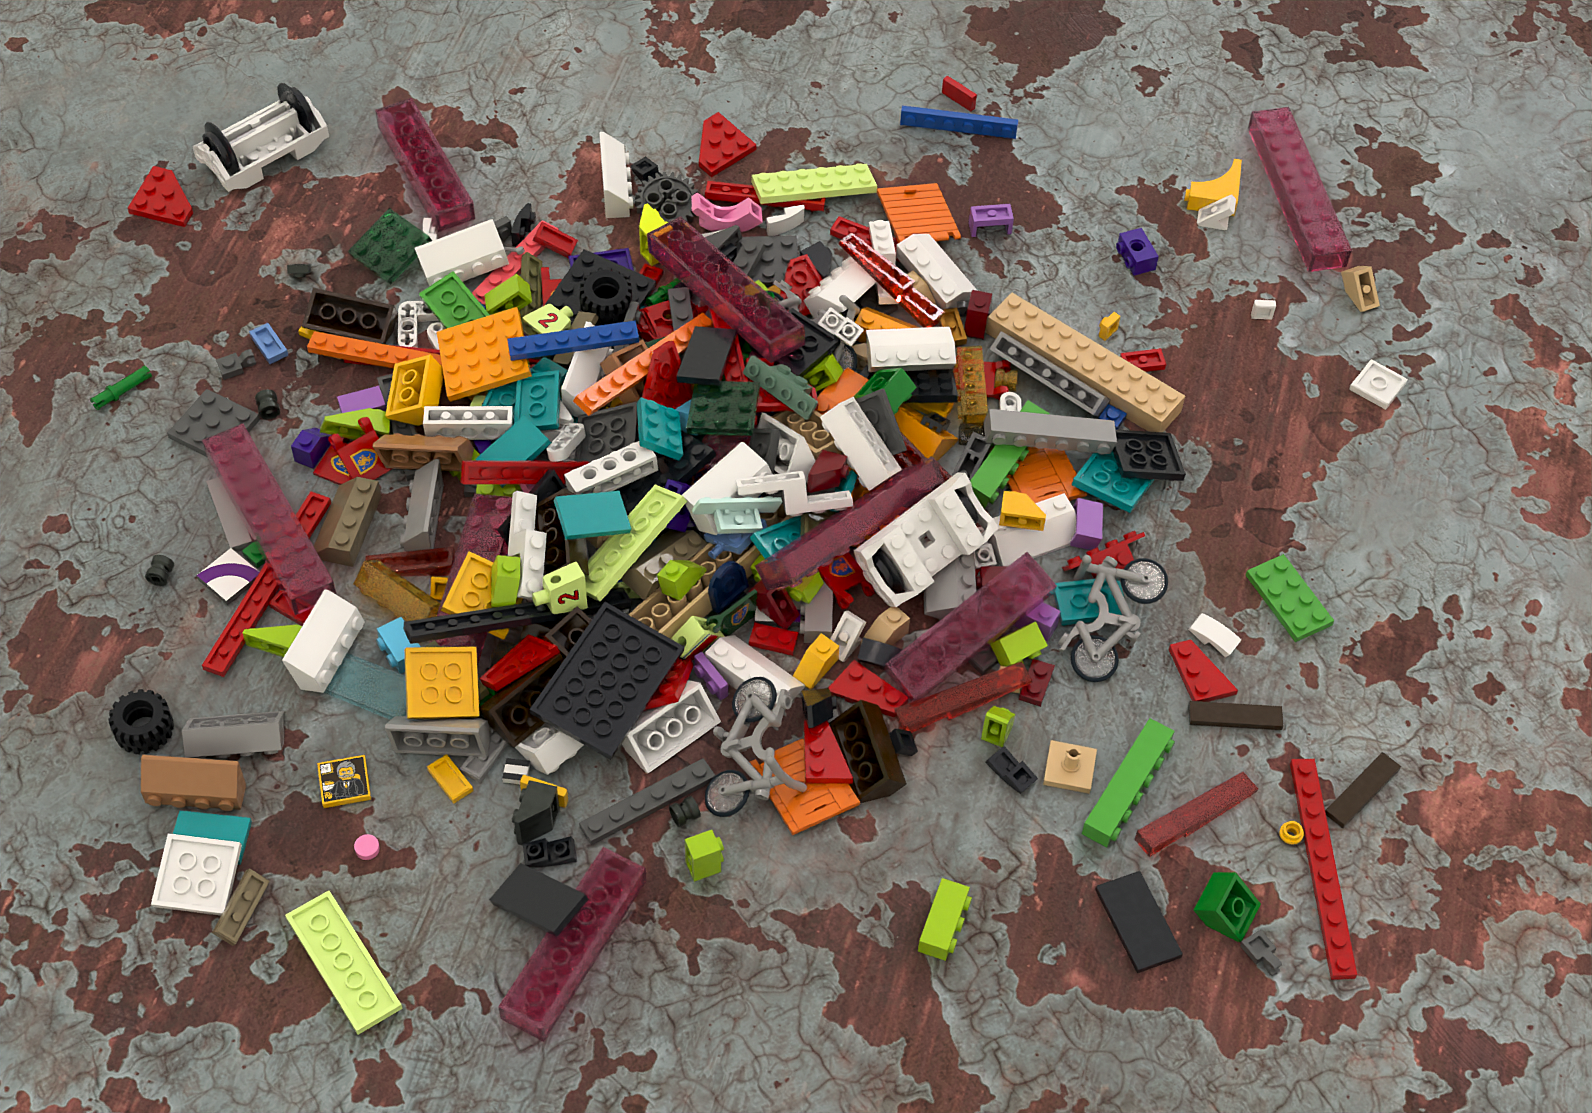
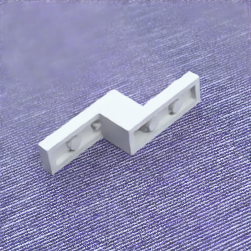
(883, 243)
(794, 493)
(527, 544)

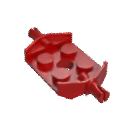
(653, 323)

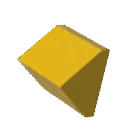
(438, 587)

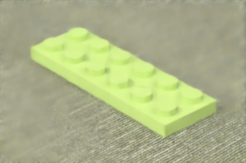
(813, 183)
(623, 550)
(343, 962)

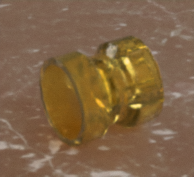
(1006, 379)

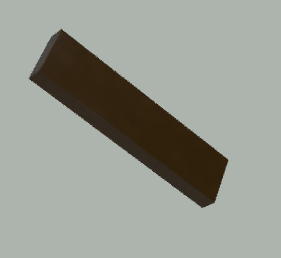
(1235, 715)
(1362, 790)

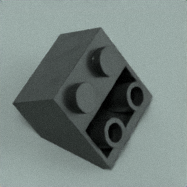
(536, 812)

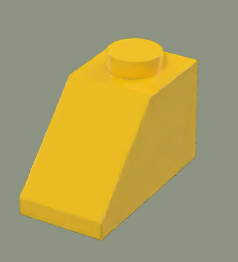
(1021, 512)
(817, 661)

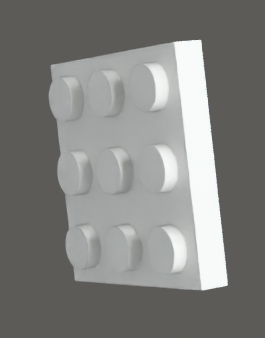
(196, 874)

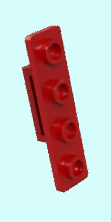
(1117, 550)

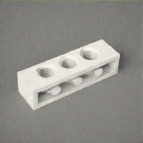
(468, 421)
(612, 470)

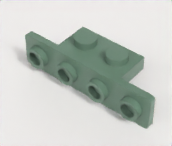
(783, 385)

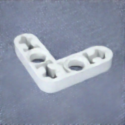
(416, 315)
(564, 440)

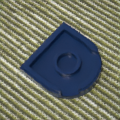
(726, 585)

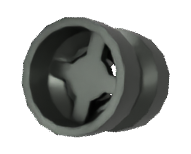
(267, 404)
(159, 570)
(684, 811)

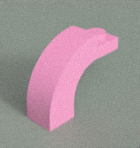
(714, 218)

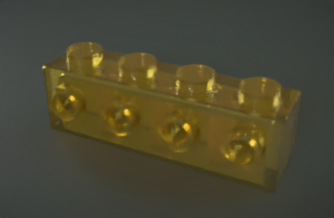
(971, 385)
(395, 592)

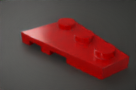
(519, 661)
(1199, 674)
(859, 684)
(823, 757)

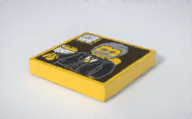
(344, 781)

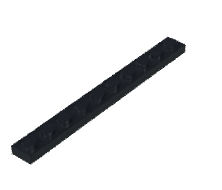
(500, 618)

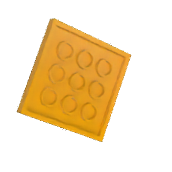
(478, 355)

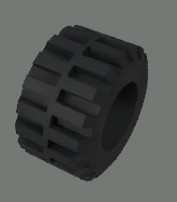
(609, 283)
(137, 706)

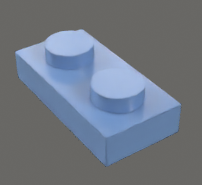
(268, 343)

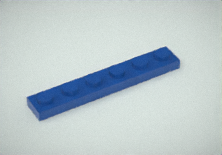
(959, 122)
(573, 340)

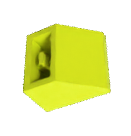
(649, 221)

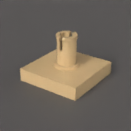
(1070, 766)

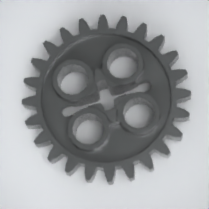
(667, 200)

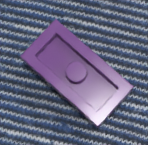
(714, 681)

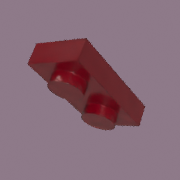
(1041, 675)

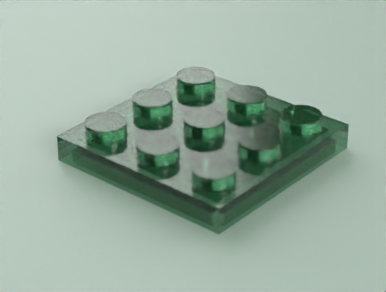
(389, 246)
(723, 408)

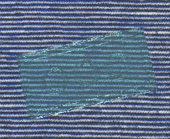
(369, 687)

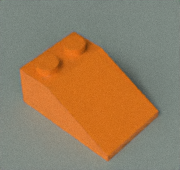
(845, 388)

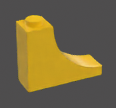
(1208, 192)

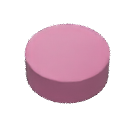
(366, 847)

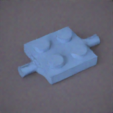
(730, 542)

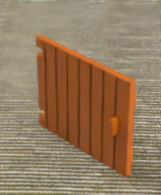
(918, 211)
(1045, 475)
(814, 805)

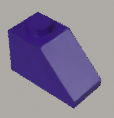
(310, 447)

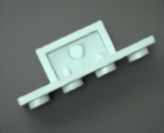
(737, 514)

